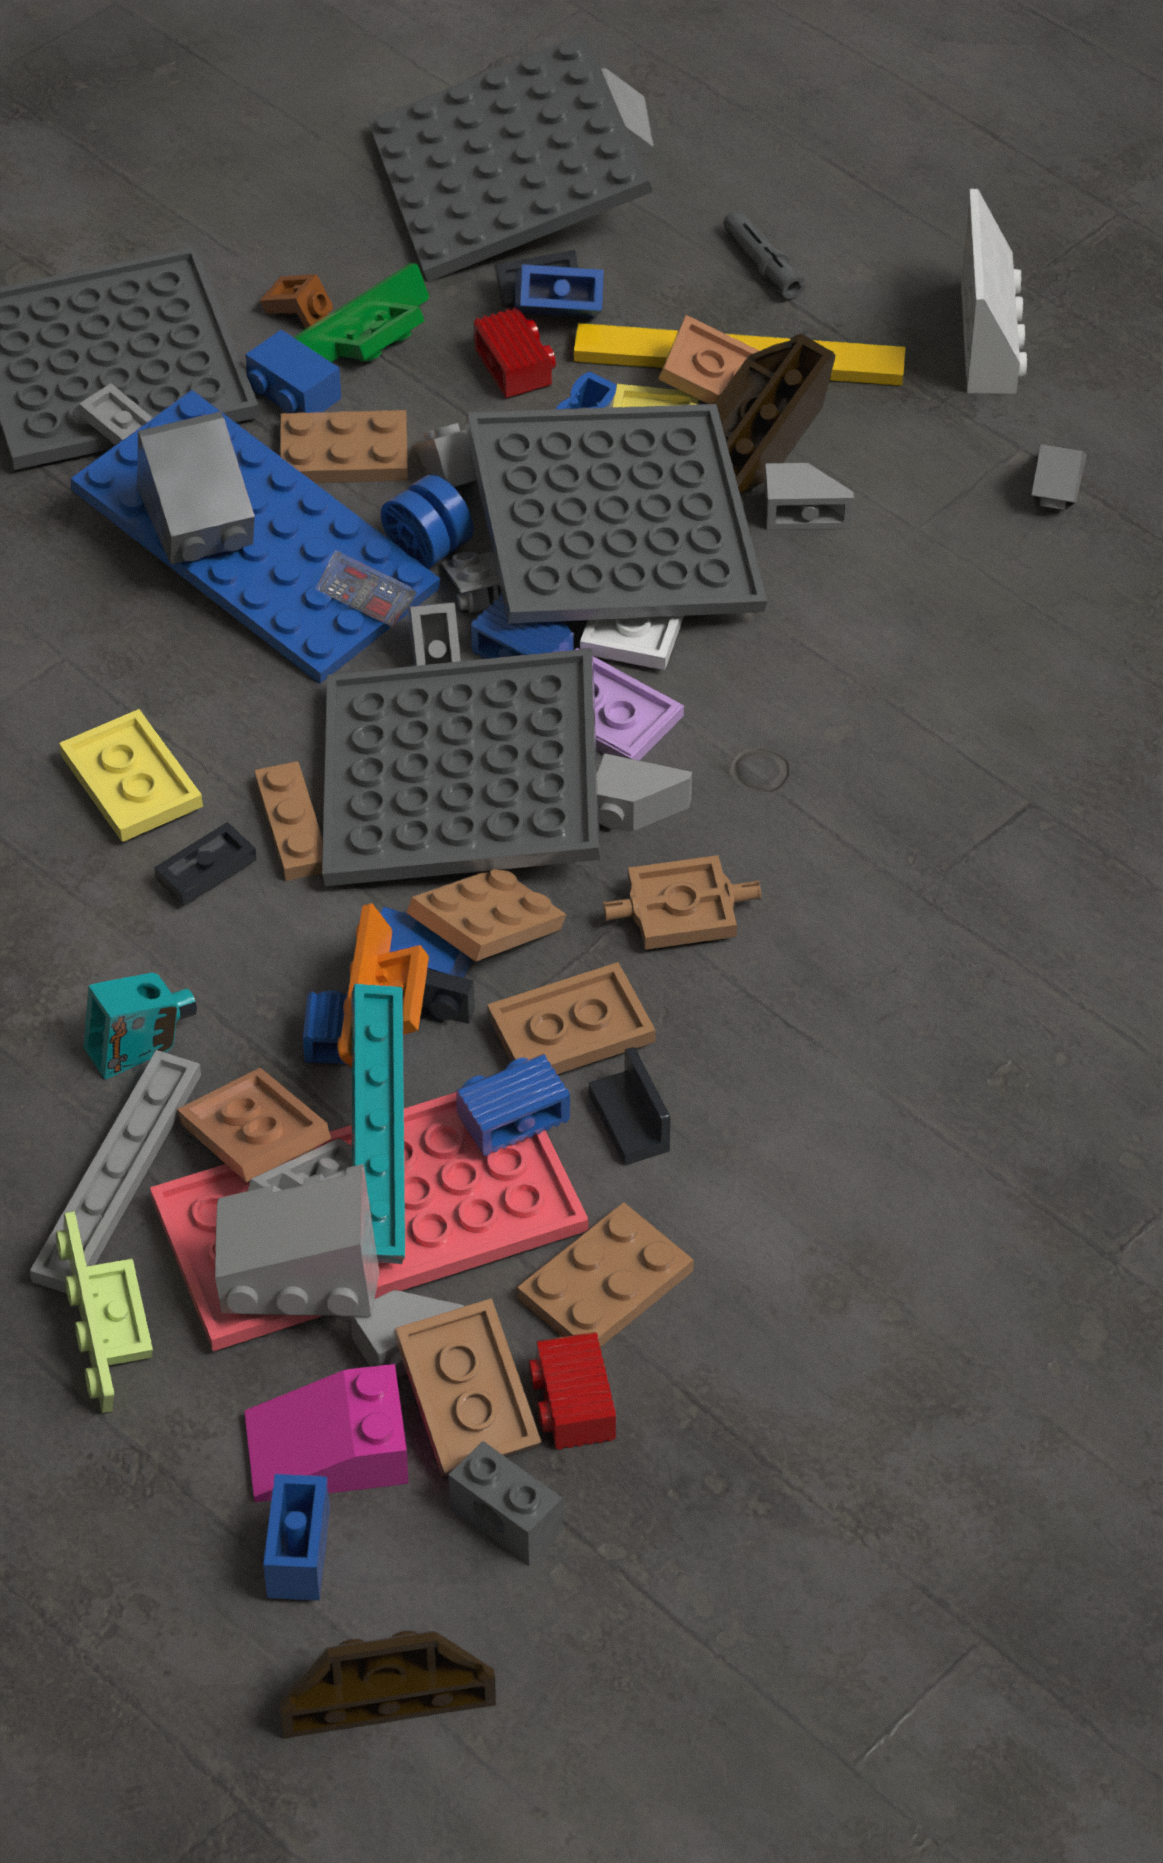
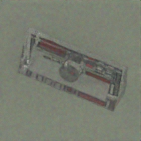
(365, 589)

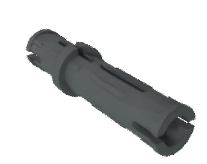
(772, 263)

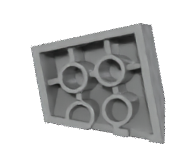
(298, 1249)

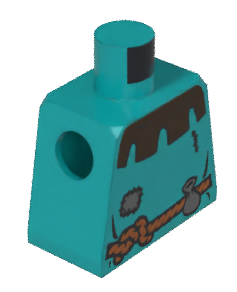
(132, 1020)

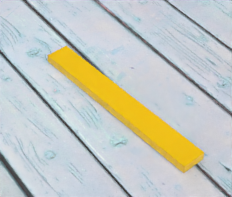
(651, 347)

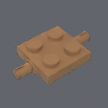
(682, 902)

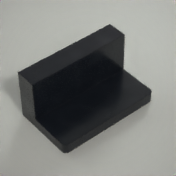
(632, 1111)

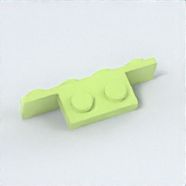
(110, 1312)

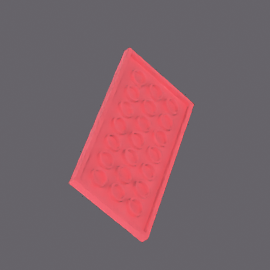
(457, 1213)

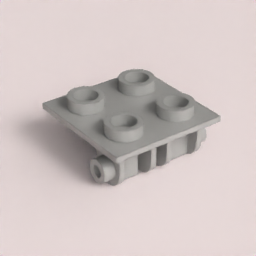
(472, 576)

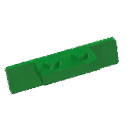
(371, 319)

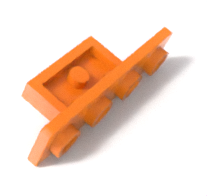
(378, 966)

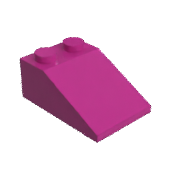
(331, 1428)

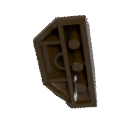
(773, 404)
(385, 1683)

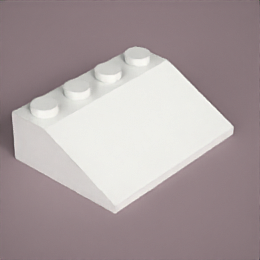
(990, 306)

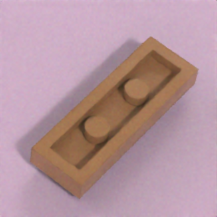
(291, 819)

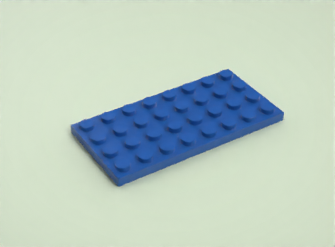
(294, 538)

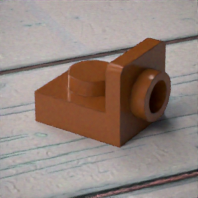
(298, 295)

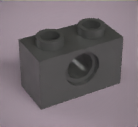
(506, 1502)

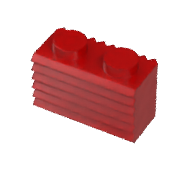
(513, 352)
(574, 1389)

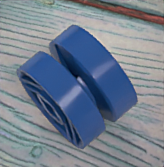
(428, 520)

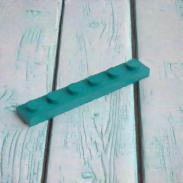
(380, 1111)

